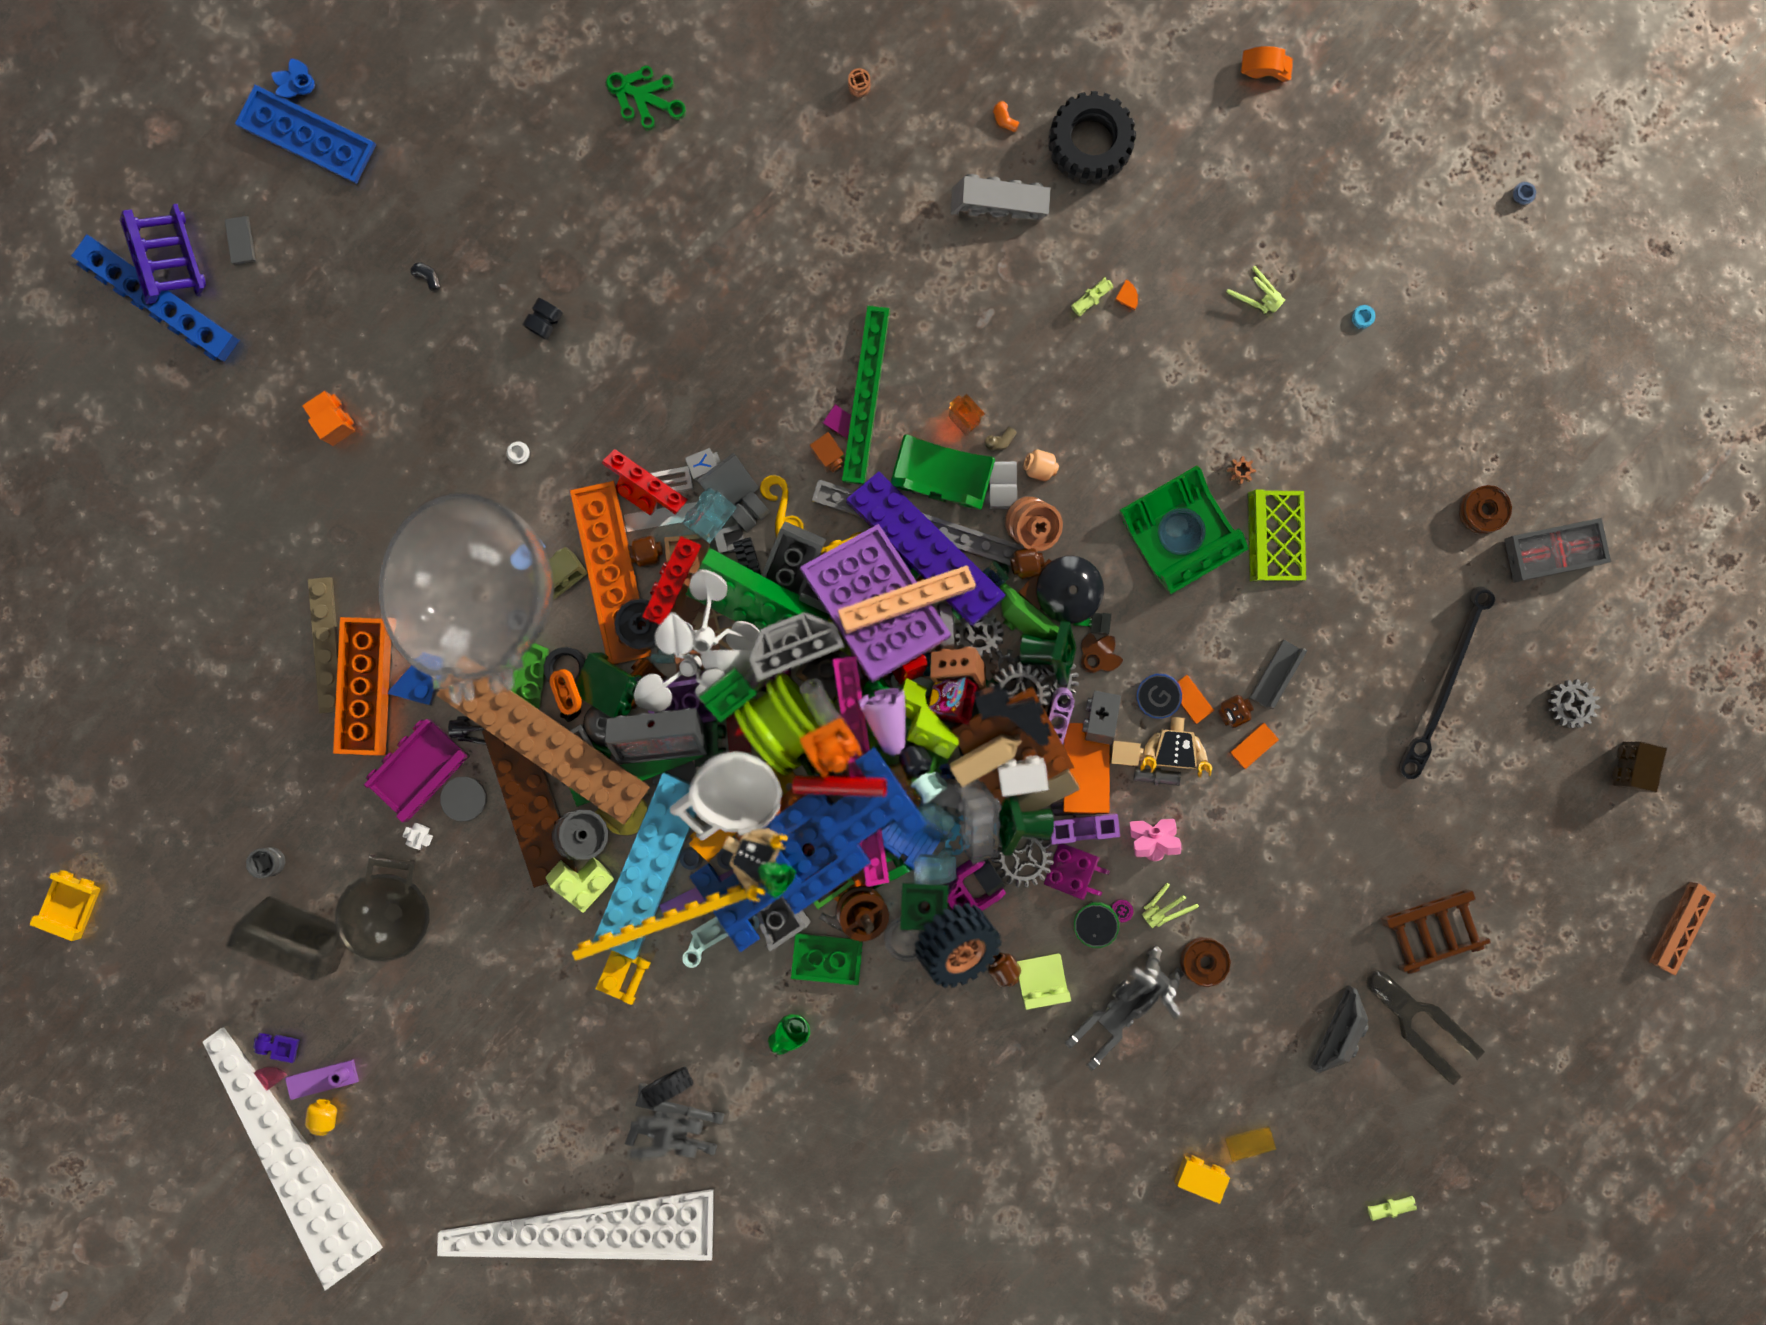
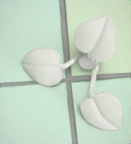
(712, 587)
(672, 638)

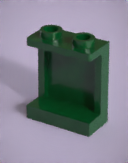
(606, 685)

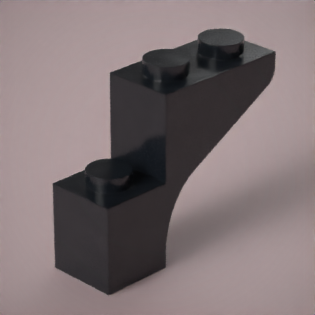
(1023, 713)

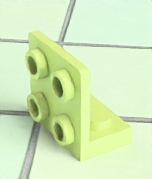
(1043, 981)

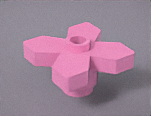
(1156, 840)

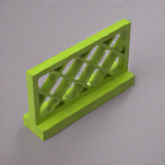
(1258, 535)

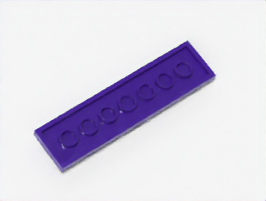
(922, 544)

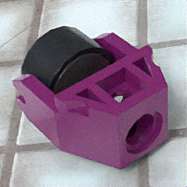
(987, 878)

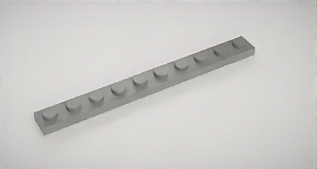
(962, 537)

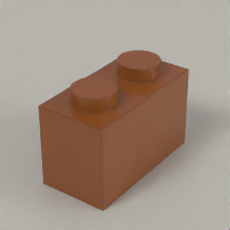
(828, 453)

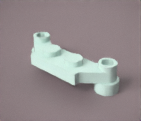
(705, 937)

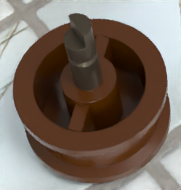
(862, 913)

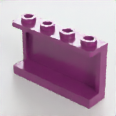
(416, 769)

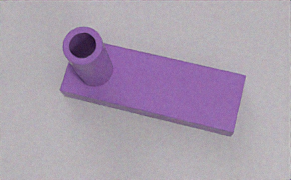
(322, 1079)

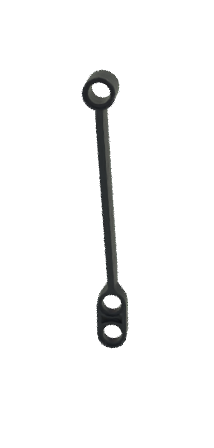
(1421, 759)

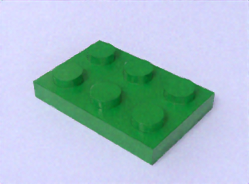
(826, 959)

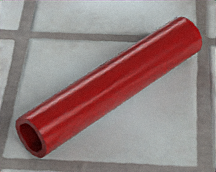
(839, 786)

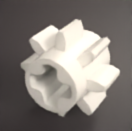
(417, 836)

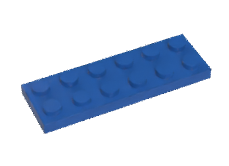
(305, 134)

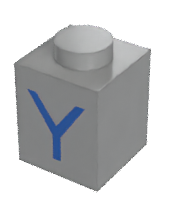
(702, 462)

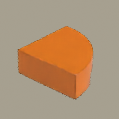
(1128, 295)

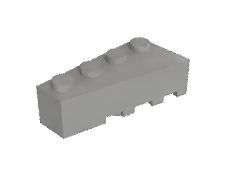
(1000, 198)

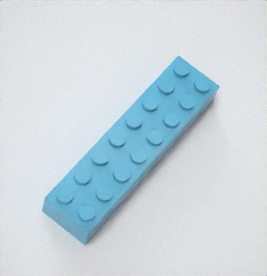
(648, 864)

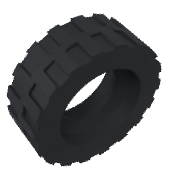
(667, 1087)

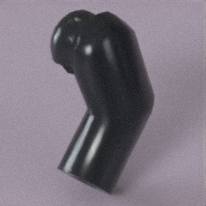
(420, 269)

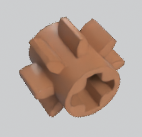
(1237, 474)

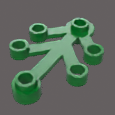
(643, 94)

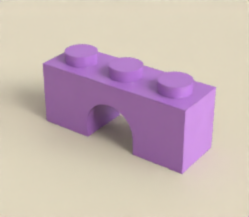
(1085, 828)

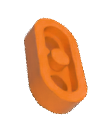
(565, 691)

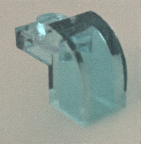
(935, 868)

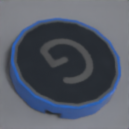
(1159, 695)

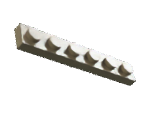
(324, 641)

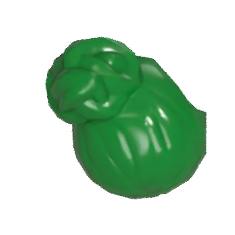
(776, 877)
(789, 1034)

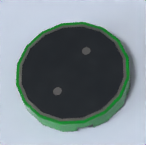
(1096, 925)

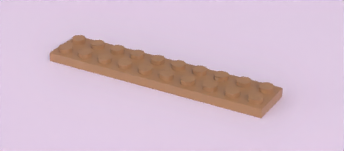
(553, 749)

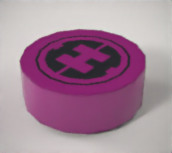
(1123, 910)

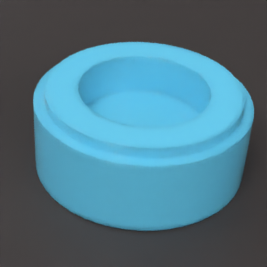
(1363, 316)

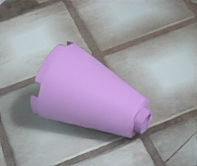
(886, 718)

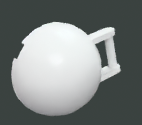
(731, 795)

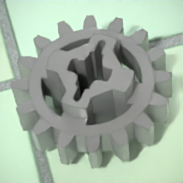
(983, 644)
(1577, 711)

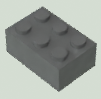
(791, 551)

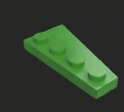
(530, 680)

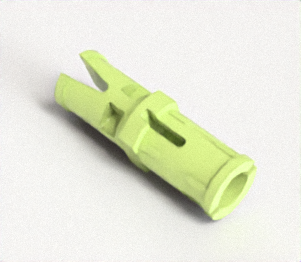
(1092, 296)
(1392, 1208)

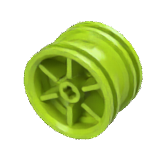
(777, 723)

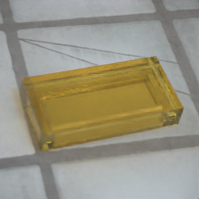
(1250, 1143)

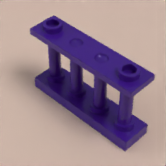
(144, 267)

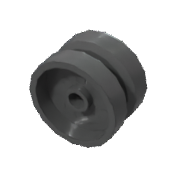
(593, 835)

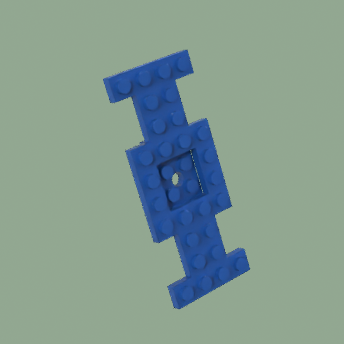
(832, 832)

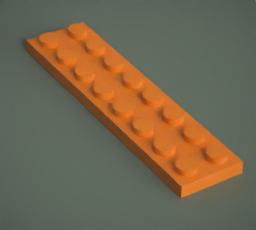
(607, 563)

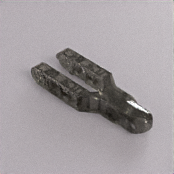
(1405, 1008)

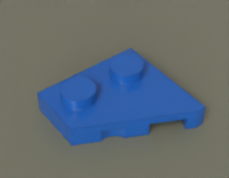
(414, 686)

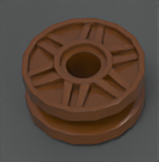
(1497, 503)
(1217, 968)

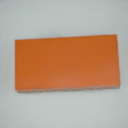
(1193, 700)
(1254, 745)

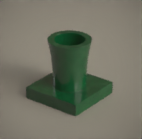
(1051, 652)
(1021, 824)
(913, 896)

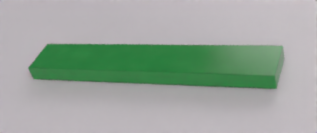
(643, 771)

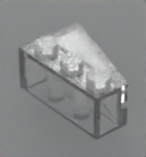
(980, 821)

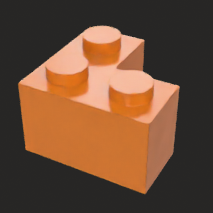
(328, 419)

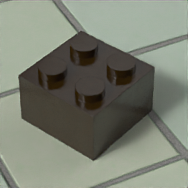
(822, 669)
(1639, 766)

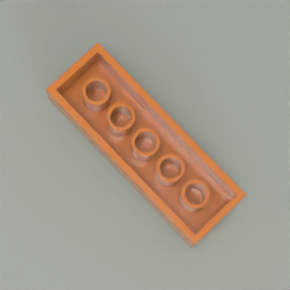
(362, 687)

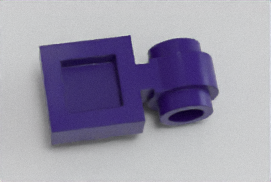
(281, 1049)

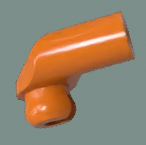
(1002, 117)

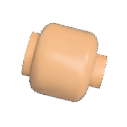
(1040, 465)

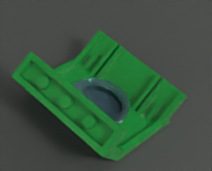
(1182, 530)

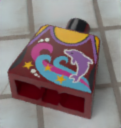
(952, 700)

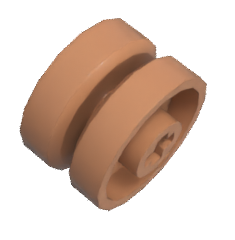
(1033, 523)

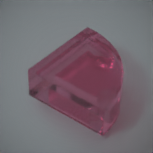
(270, 1076)

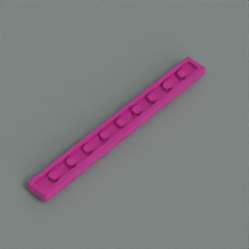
(849, 695)

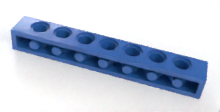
(222, 342)

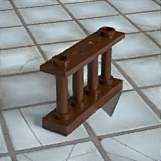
(1439, 908)

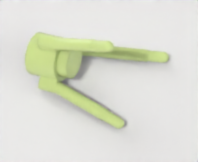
(1272, 298)
(1156, 916)

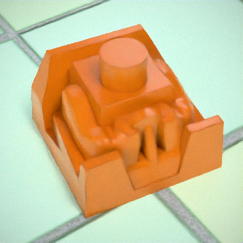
(831, 746)

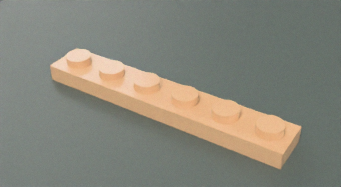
(906, 599)

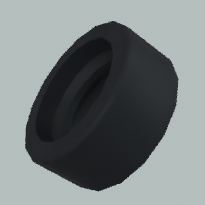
(555, 654)

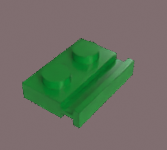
(727, 694)

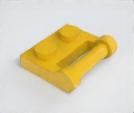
(615, 974)

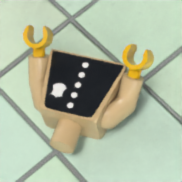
(1176, 749)
(750, 853)

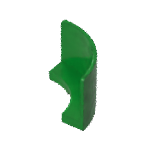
(942, 472)

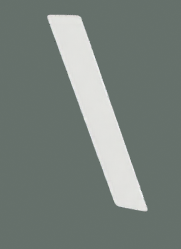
(660, 517)

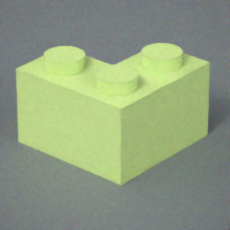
(582, 887)

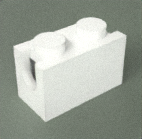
(1023, 776)

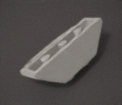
(792, 644)

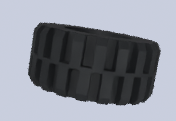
(1096, 109)

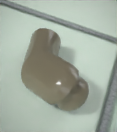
(1000, 442)

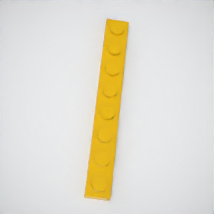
(652, 925)

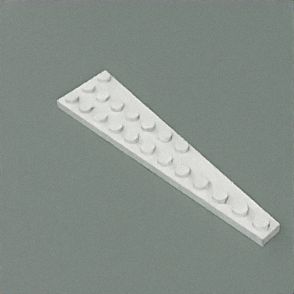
(315, 1204)
(641, 1229)

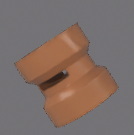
(858, 87)

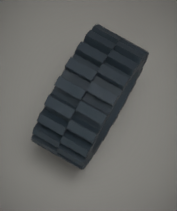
(957, 945)

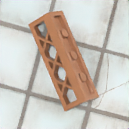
(1678, 926)

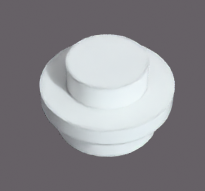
(518, 453)

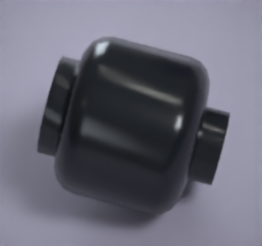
(915, 760)

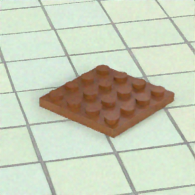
(986, 729)

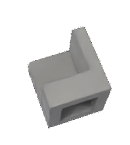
(726, 537)

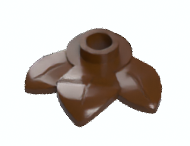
(1101, 651)

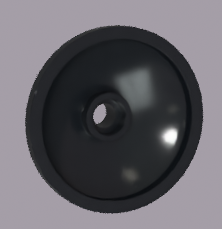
(1054, 591)

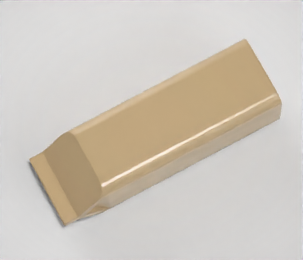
(985, 758)

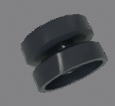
(627, 625)

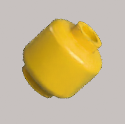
(320, 1117)

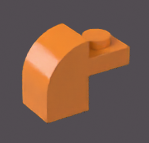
(1267, 61)

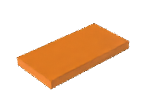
(1090, 771)

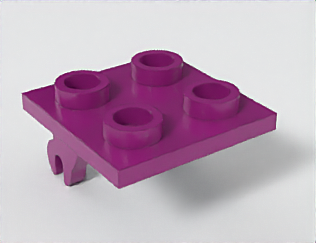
(1073, 871)

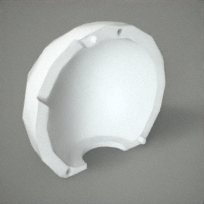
(726, 660)

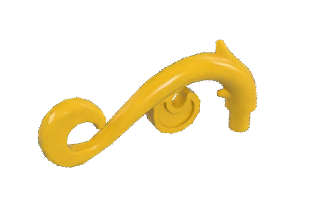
(780, 518)

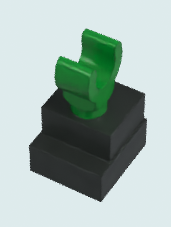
(1099, 623)

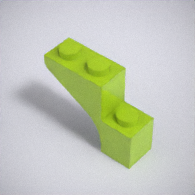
(925, 726)

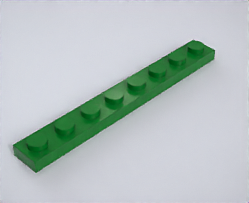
(866, 395)

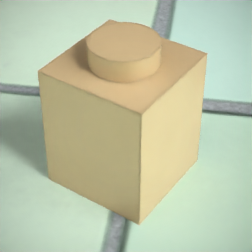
(1126, 753)

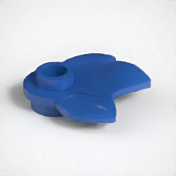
(291, 81)

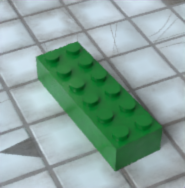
(751, 595)

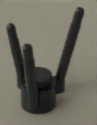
(460, 728)

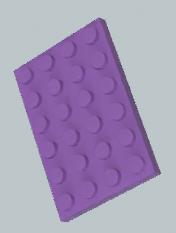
(864, 570)

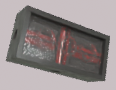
(1557, 550)
(656, 736)

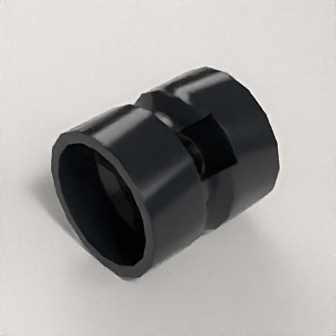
(542, 319)

